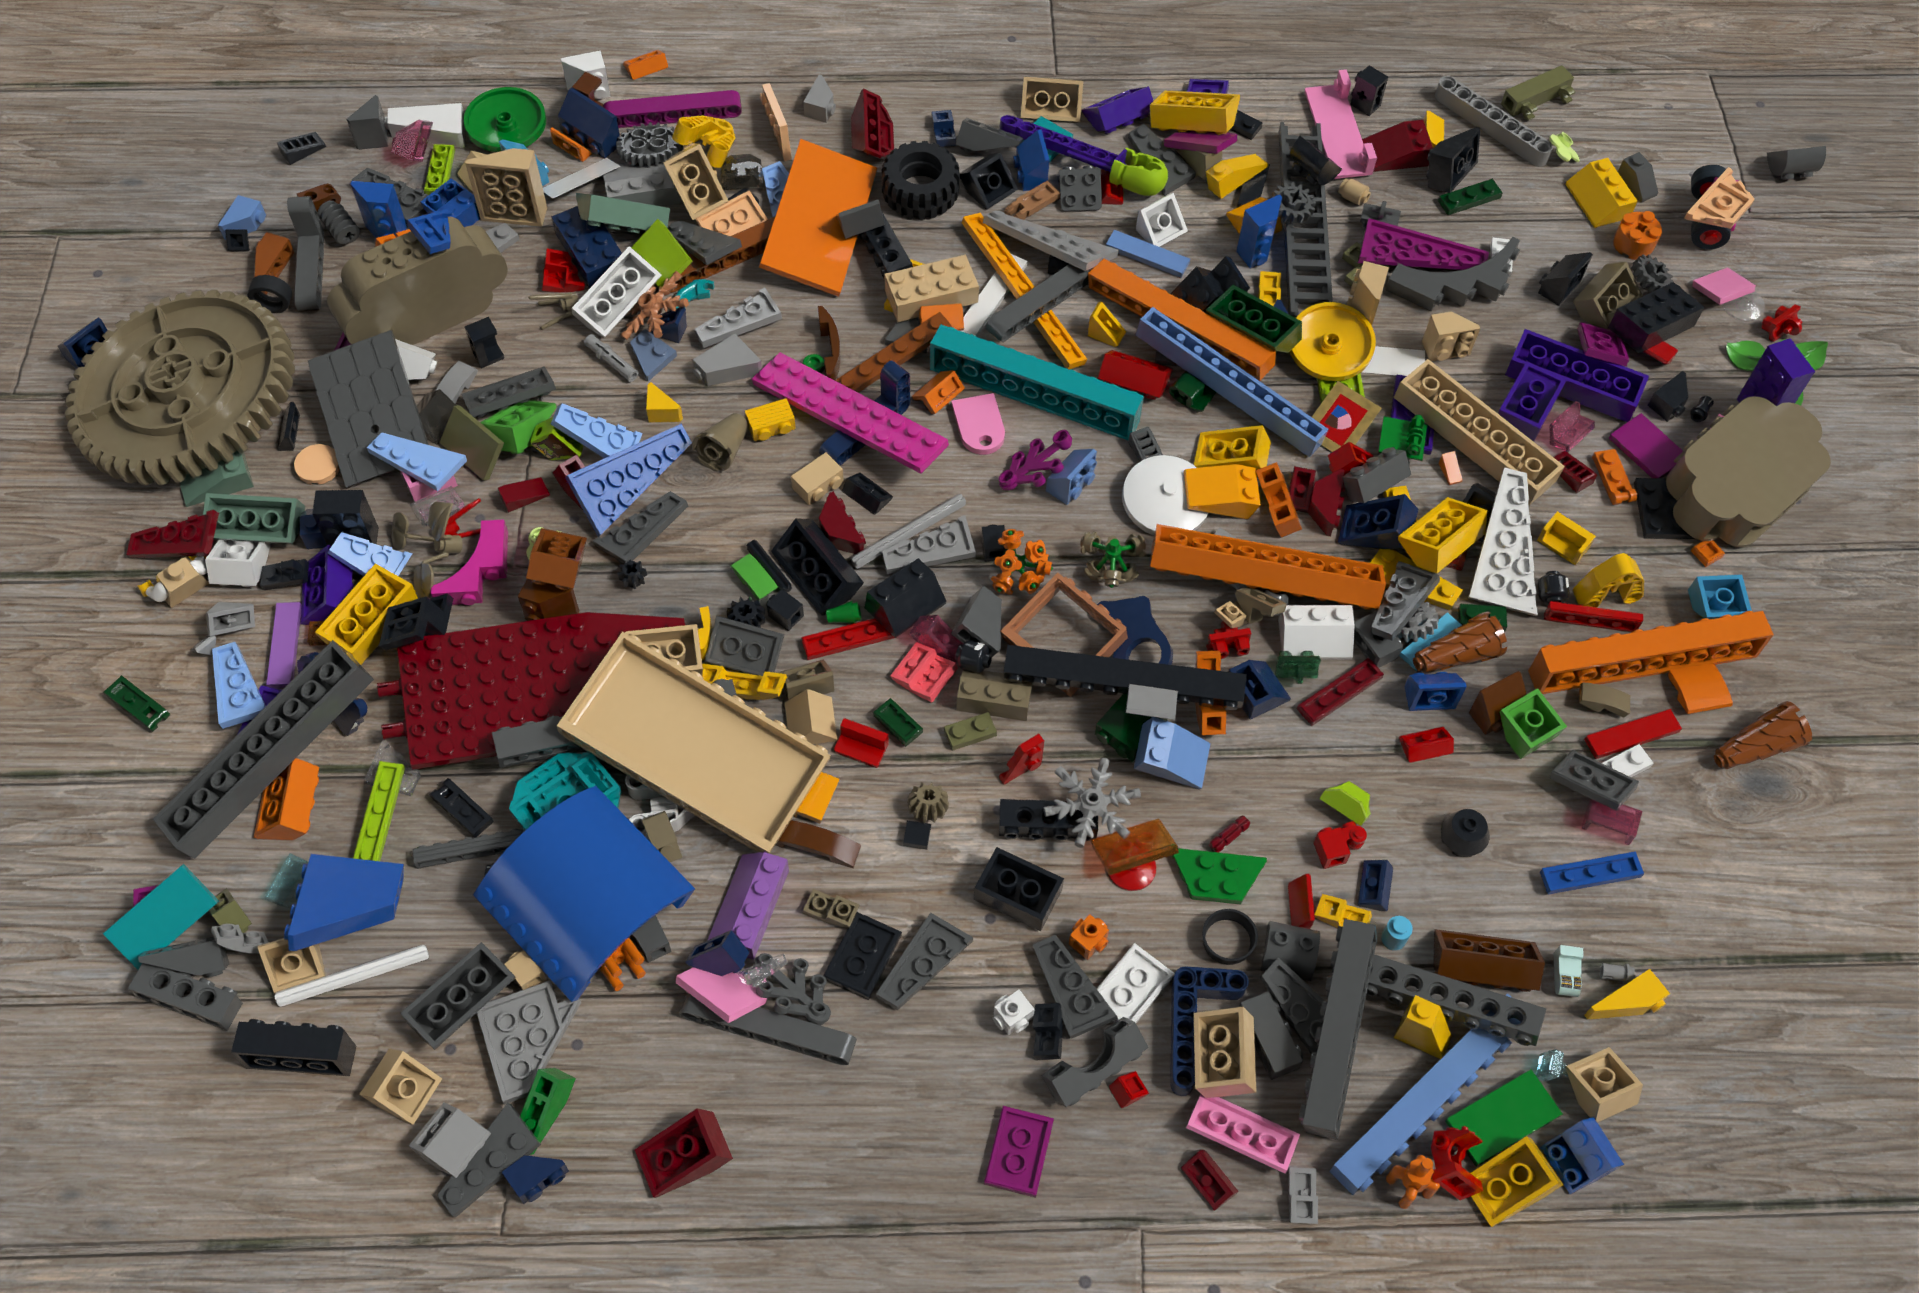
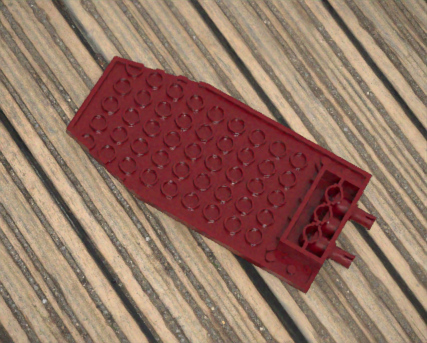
(498, 677)

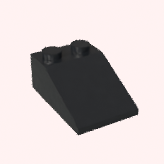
(1453, 160)

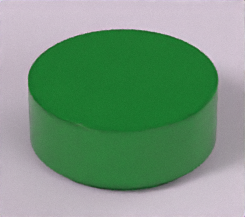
(815, 362)

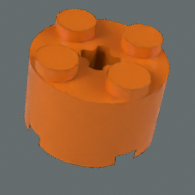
(1637, 234)

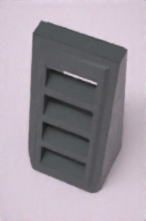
(1142, 438)

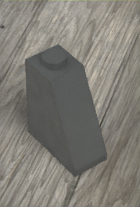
(981, 620)

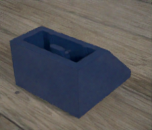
(1262, 688)

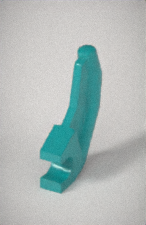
(696, 289)

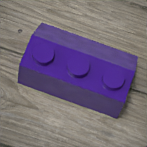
(1119, 109)
(326, 586)

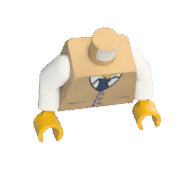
(177, 581)

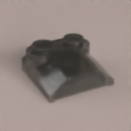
(741, 172)

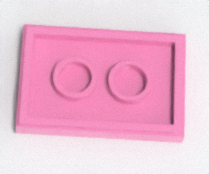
(721, 994)

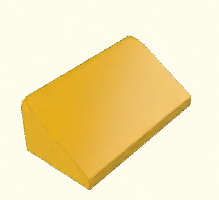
(1434, 127)

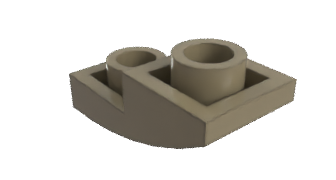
(1600, 697)
(830, 909)

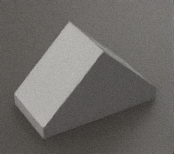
(229, 617)

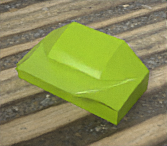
(1349, 801)

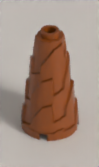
(1469, 643)
(1771, 734)

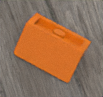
(939, 390)

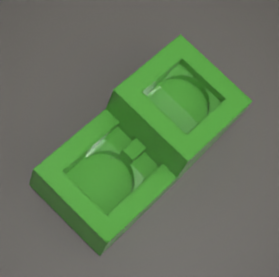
(754, 576)

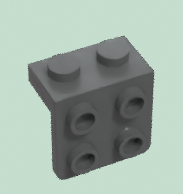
(1080, 188)

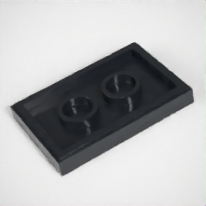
(862, 955)

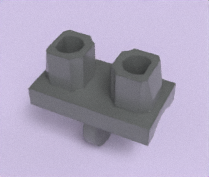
(1379, 213)

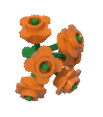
(1013, 562)

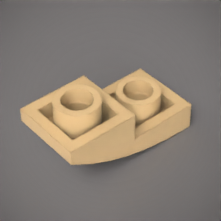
(1231, 614)

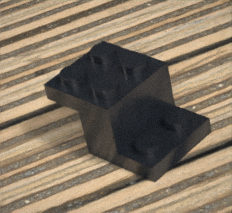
(1205, 286)
(414, 620)

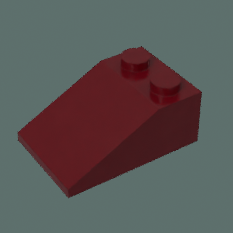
(1401, 146)
(683, 1152)

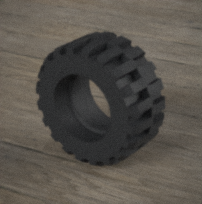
(920, 199)

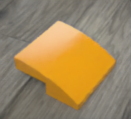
(818, 798)

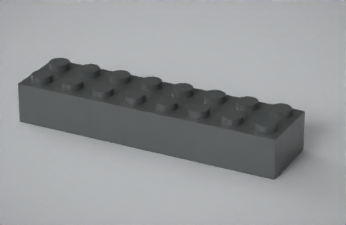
(1340, 1029)

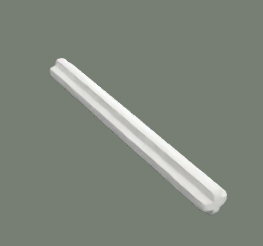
(351, 975)

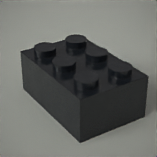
(344, 512)
(1018, 889)

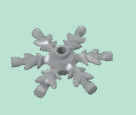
(1089, 808)

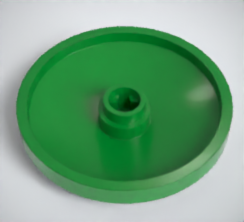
(505, 115)

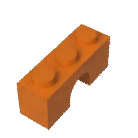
(1279, 500)

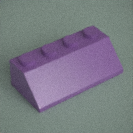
(751, 899)

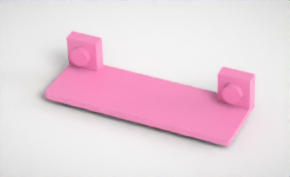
(1339, 129)

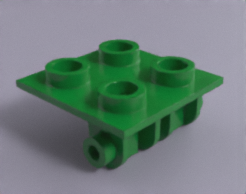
(1404, 436)

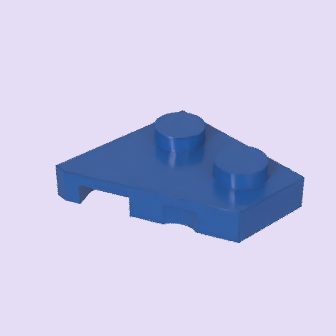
(432, 230)

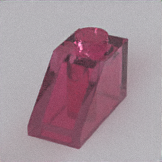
(412, 140)
(936, 634)

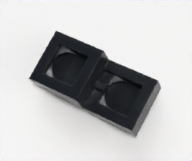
(1048, 1030)

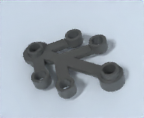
(813, 1009)

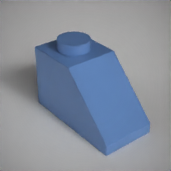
(243, 214)

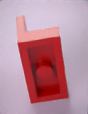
(861, 743)

